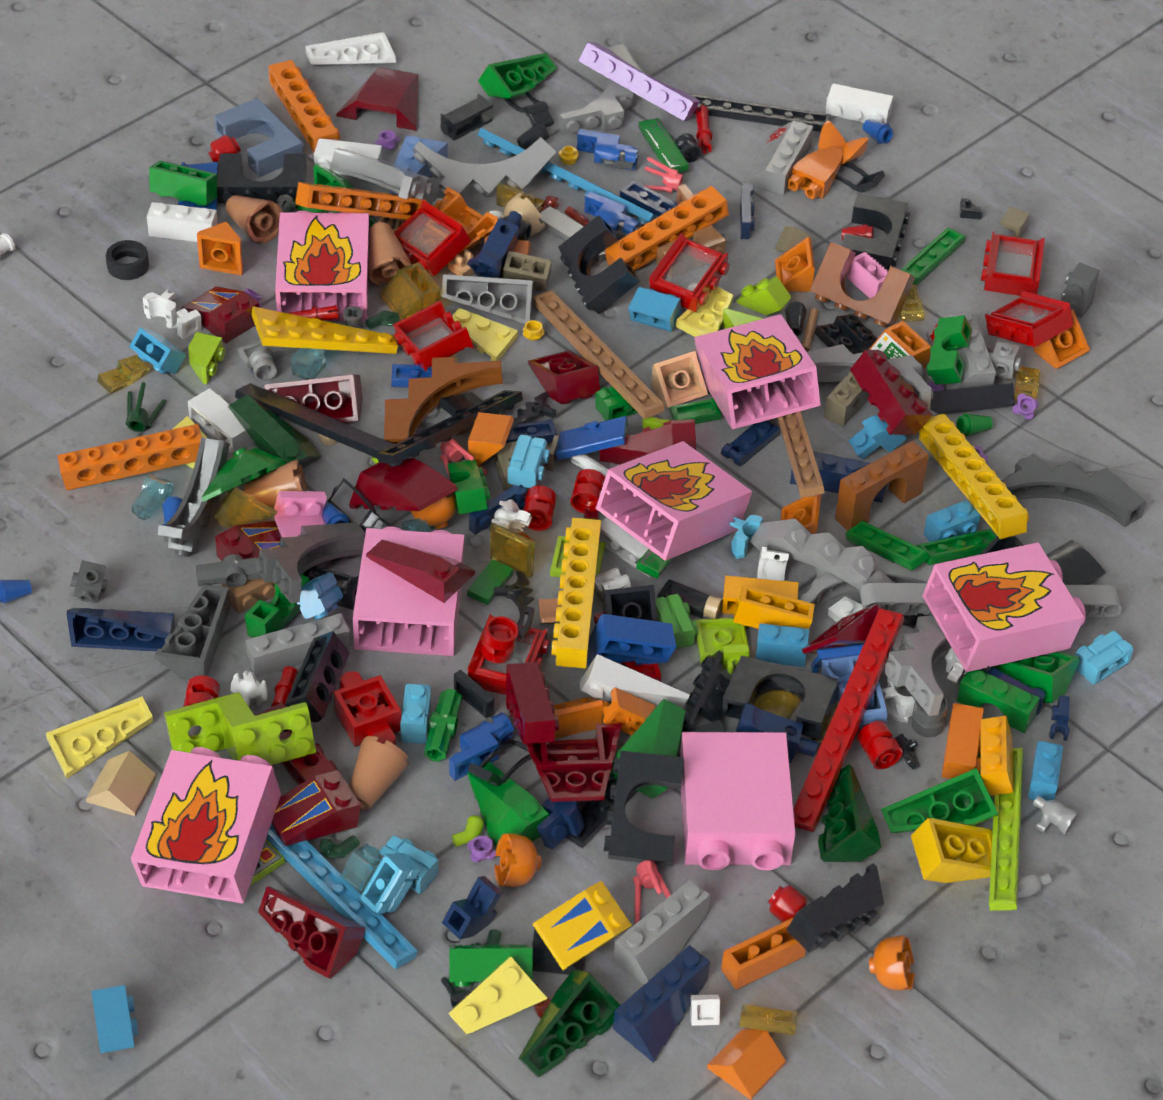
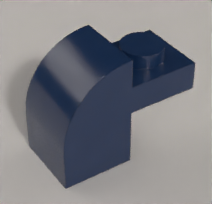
(562, 820)
(476, 912)

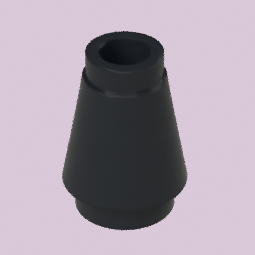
(532, 135)
(796, 316)

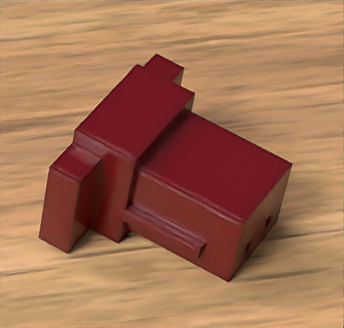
(591, 515)

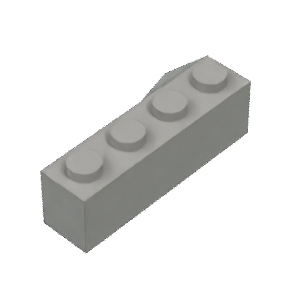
(494, 295)
(289, 646)
(662, 932)

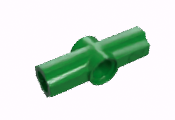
(443, 725)

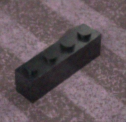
(840, 912)

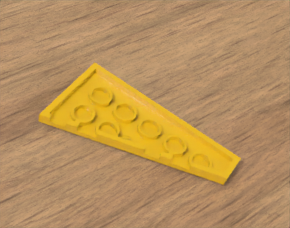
(302, 332)

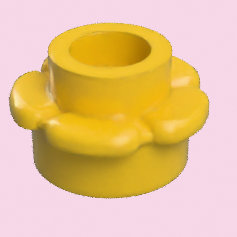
(568, 155)
(533, 330)

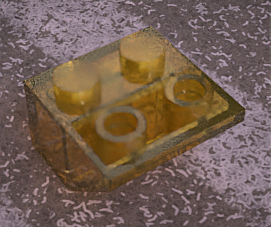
(410, 291)

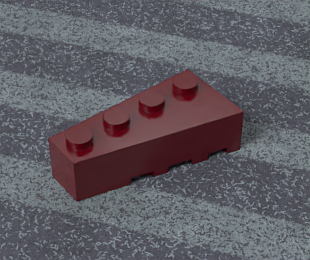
(890, 394)
(530, 703)

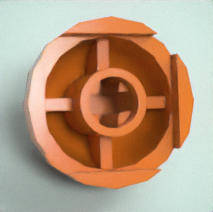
(438, 512)
(517, 860)
(893, 963)

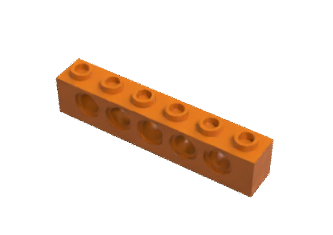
(301, 103)
(356, 201)
(686, 218)
(130, 457)

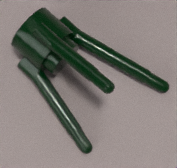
(138, 418)

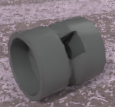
(929, 725)

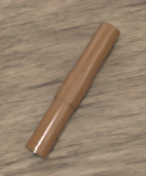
(809, 329)

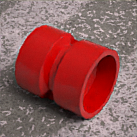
(587, 490)
(540, 503)
(499, 639)
(201, 689)
(878, 744)

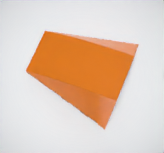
(475, 224)

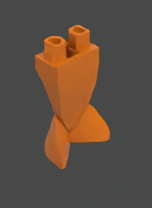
(818, 169)

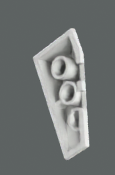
(605, 675)

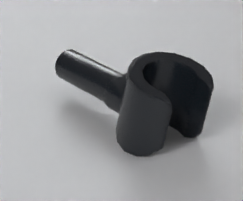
(455, 997)

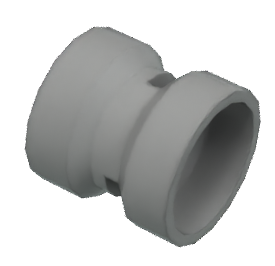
(263, 365)

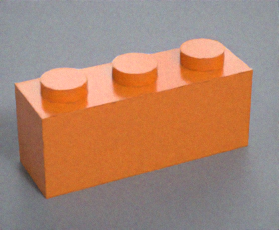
(963, 741)
(761, 955)

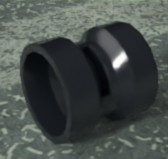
(688, 147)

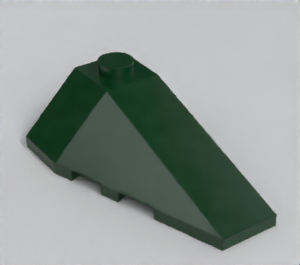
(273, 433)
(849, 824)
(573, 1017)

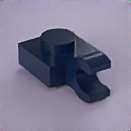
(1060, 714)

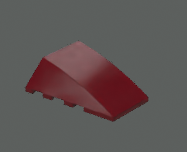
(386, 92)
(405, 486)
(577, 767)

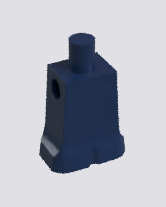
(493, 255)
(760, 721)

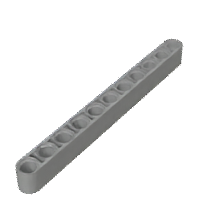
(907, 598)

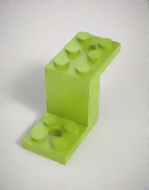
(232, 726)

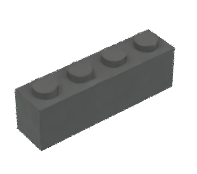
(195, 640)

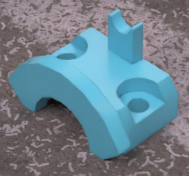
(746, 531)

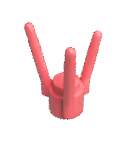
(671, 179)
(453, 452)
(650, 878)

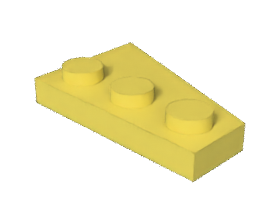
(708, 317)
(487, 334)
(497, 997)

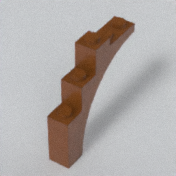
(424, 394)

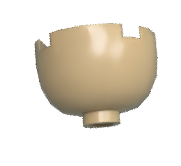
(527, 210)

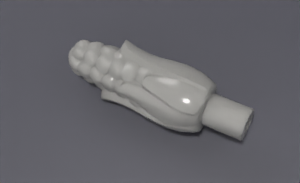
(1031, 884)

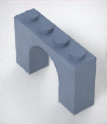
(257, 118)

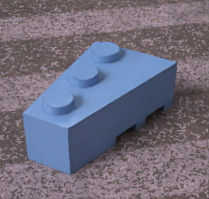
(406, 159)
(841, 669)

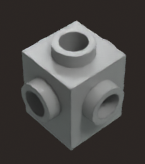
(1006, 360)

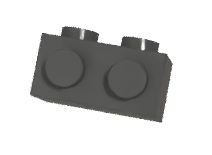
(1080, 288)

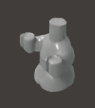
(1056, 813)

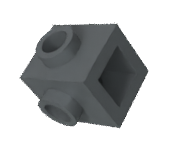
(89, 581)

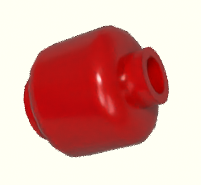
(223, 145)
(786, 903)

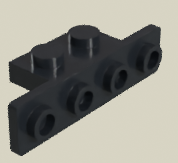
(707, 693)

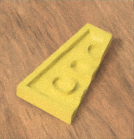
(95, 735)

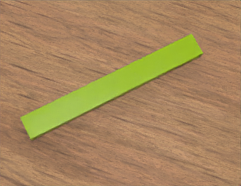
(1006, 842)

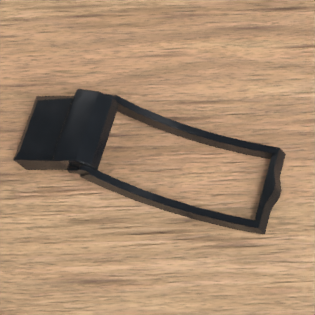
(537, 112)
(867, 182)
(371, 519)
(490, 777)

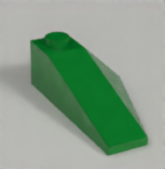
(516, 76)
(242, 469)
(1047, 672)
(657, 736)
(507, 807)

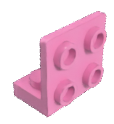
(298, 510)

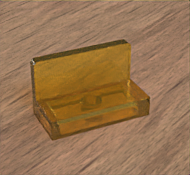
(505, 193)

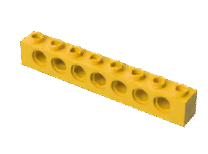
(974, 477)
(578, 593)

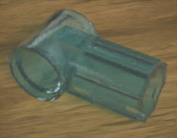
(153, 492)

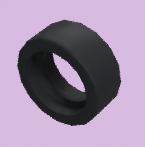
(131, 270)

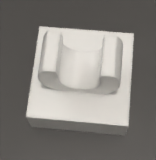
(188, 323)
(705, 1010)

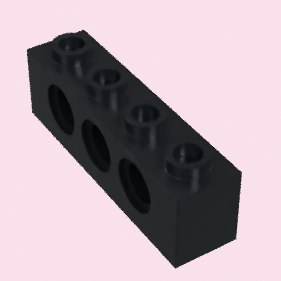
(319, 675)

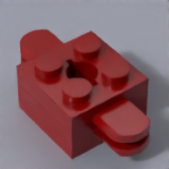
(367, 708)

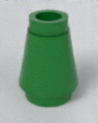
(972, 424)

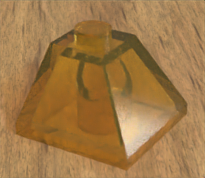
(241, 509)
(512, 548)

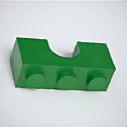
(945, 361)
(471, 486)
(271, 617)
(1015, 704)

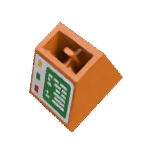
(903, 341)

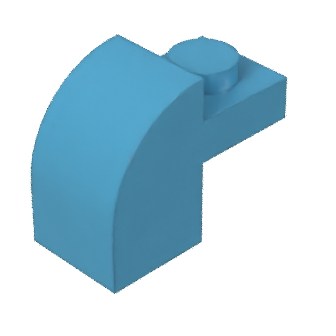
(873, 436)

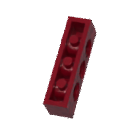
(306, 766)

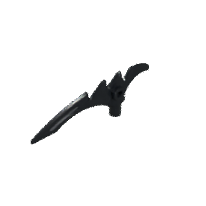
(535, 408)
(518, 594)

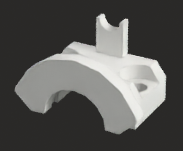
(158, 305)
(770, 567)
(611, 580)
(897, 706)

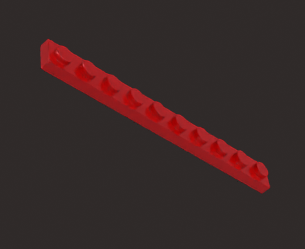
(846, 719)

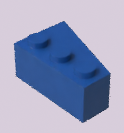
(631, 640)

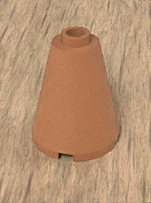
(255, 217)
(385, 254)
(285, 478)
(376, 770)

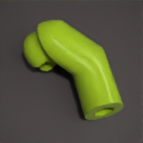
(653, 422)
(473, 829)

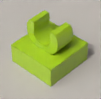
(732, 655)

